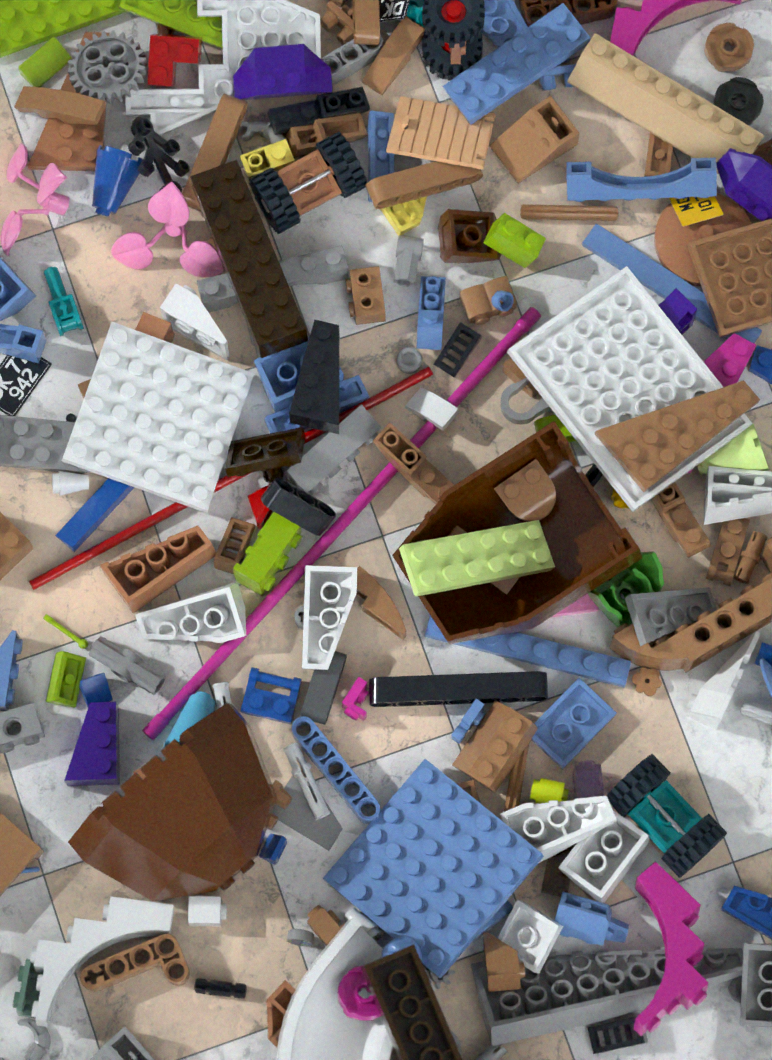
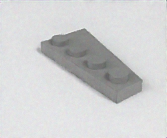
(663, 612)

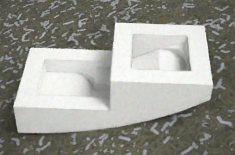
(432, 408)

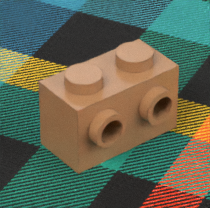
(367, 295)

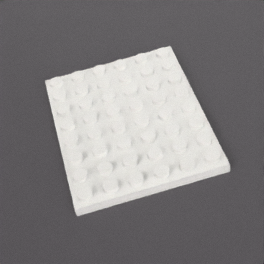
(613, 362)

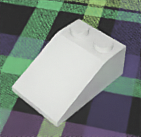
(193, 320)

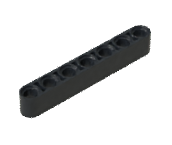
(458, 689)

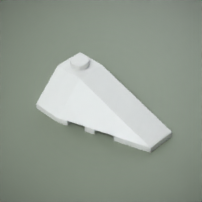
(327, 603)
(207, 616)
(717, 692)
(561, 824)

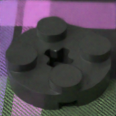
(750, 96)

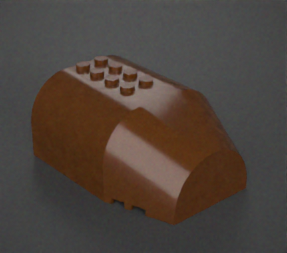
(579, 533)

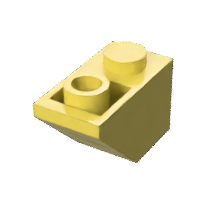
(272, 156)

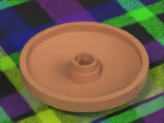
(672, 237)

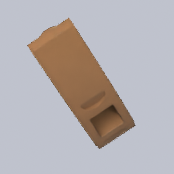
(411, 463)
(680, 520)

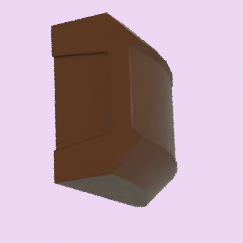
(463, 236)

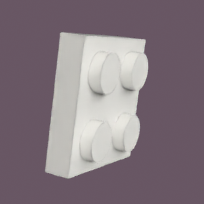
(530, 935)

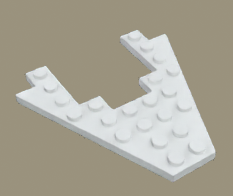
(244, 27)

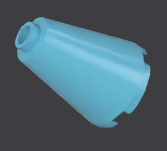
(196, 708)

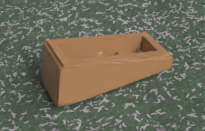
(226, 560)

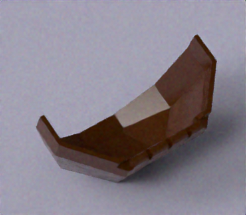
(189, 818)

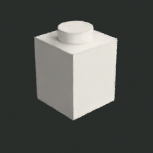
(206, 911)

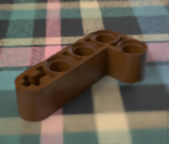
(539, 9)

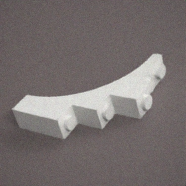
(59, 961)

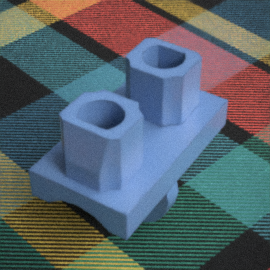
(548, 80)

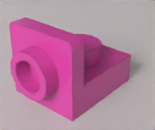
(356, 695)

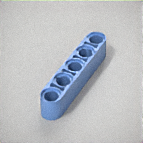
(332, 758)

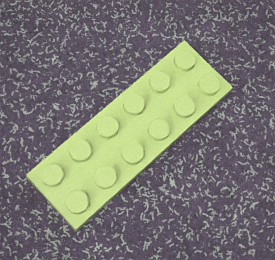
(476, 558)

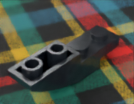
(324, 106)

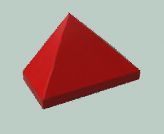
(260, 511)

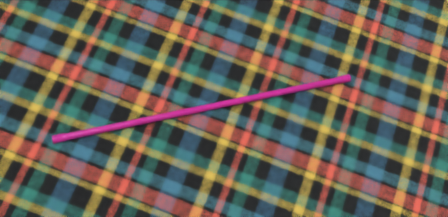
(162, 719)

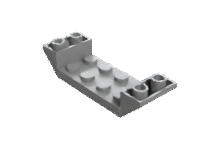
(35, 444)

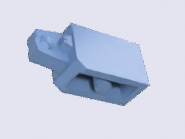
(589, 920)

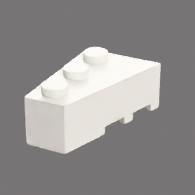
(736, 494)

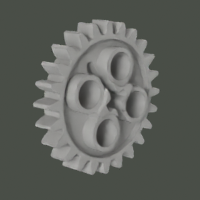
(107, 67)

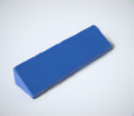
(93, 513)

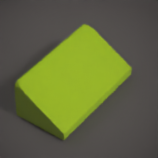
(44, 63)
(65, 679)

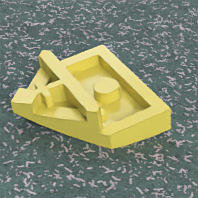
(406, 215)

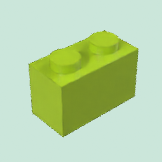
(514, 240)

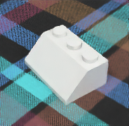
(605, 858)

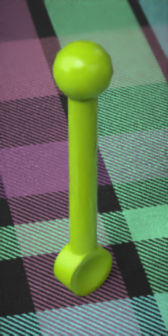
(82, 643)

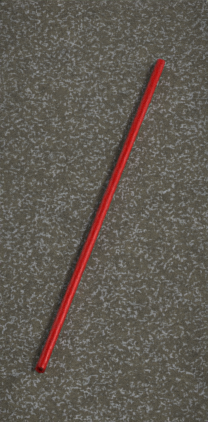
(221, 483)

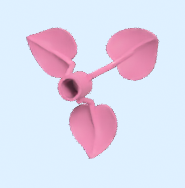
(46, 197)
(170, 208)

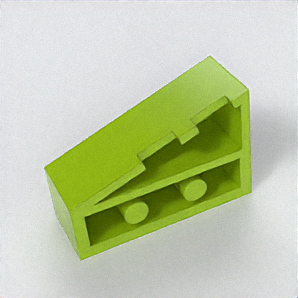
(268, 554)

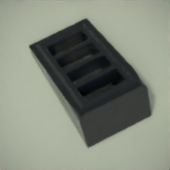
(461, 328)
(595, 1041)

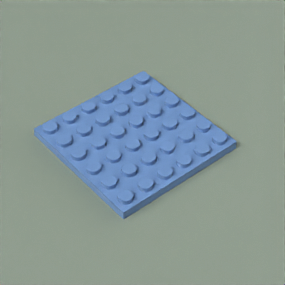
(433, 867)

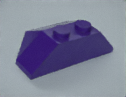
(282, 73)
(747, 181)

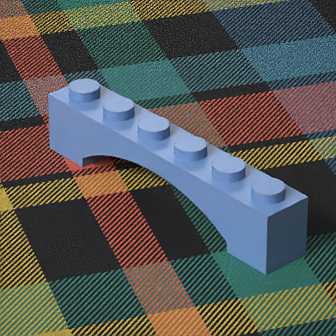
(692, 180)
(22, 342)

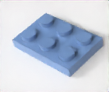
(571, 723)

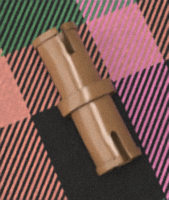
(750, 557)

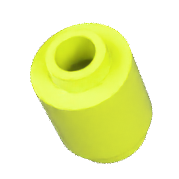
(548, 790)

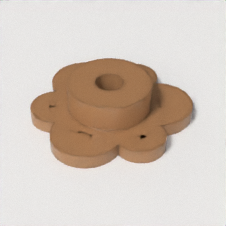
(652, 676)

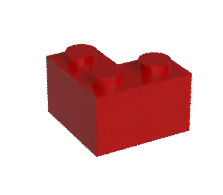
(166, 52)

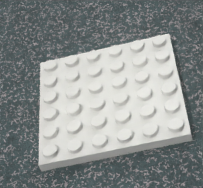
(158, 417)

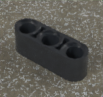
(298, 506)

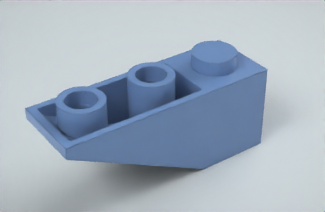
(431, 313)
(9, 669)

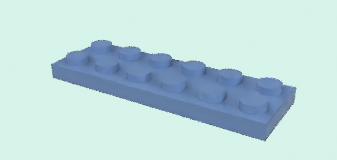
(517, 63)

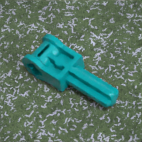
(62, 305)

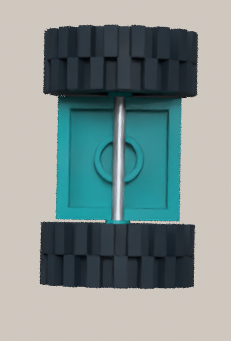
(665, 815)

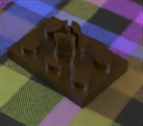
(266, 454)

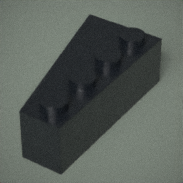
(318, 385)

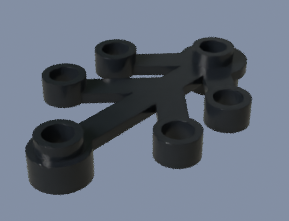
(143, 131)

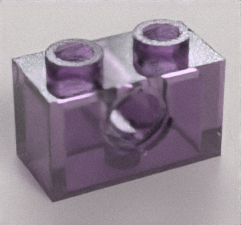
(587, 780)

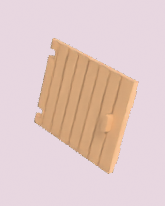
(439, 133)

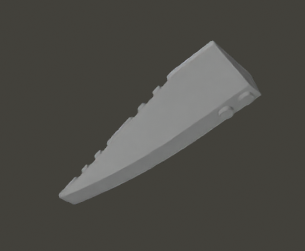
(585, 990)

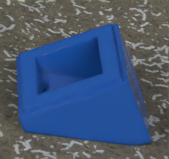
(95, 689)
(273, 848)

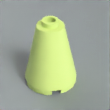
(739, 453)

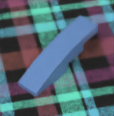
(350, 394)

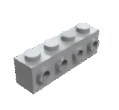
(332, 450)

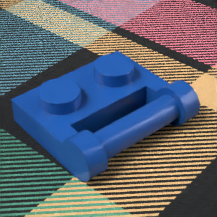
(267, 703)

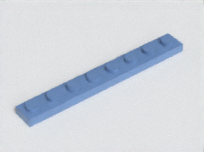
(547, 655)

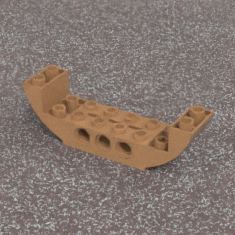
(684, 649)

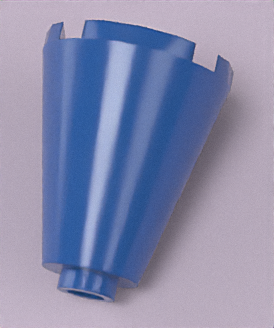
(113, 179)

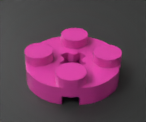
(349, 999)

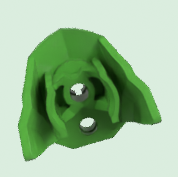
(641, 577)

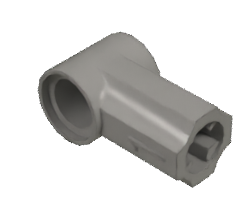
(408, 254)

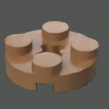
(725, 60)

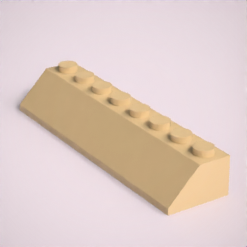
(659, 103)

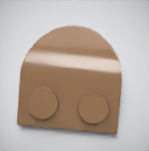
(528, 493)

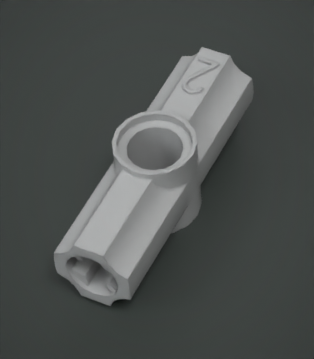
(127, 665)

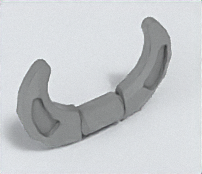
(41, 1037)

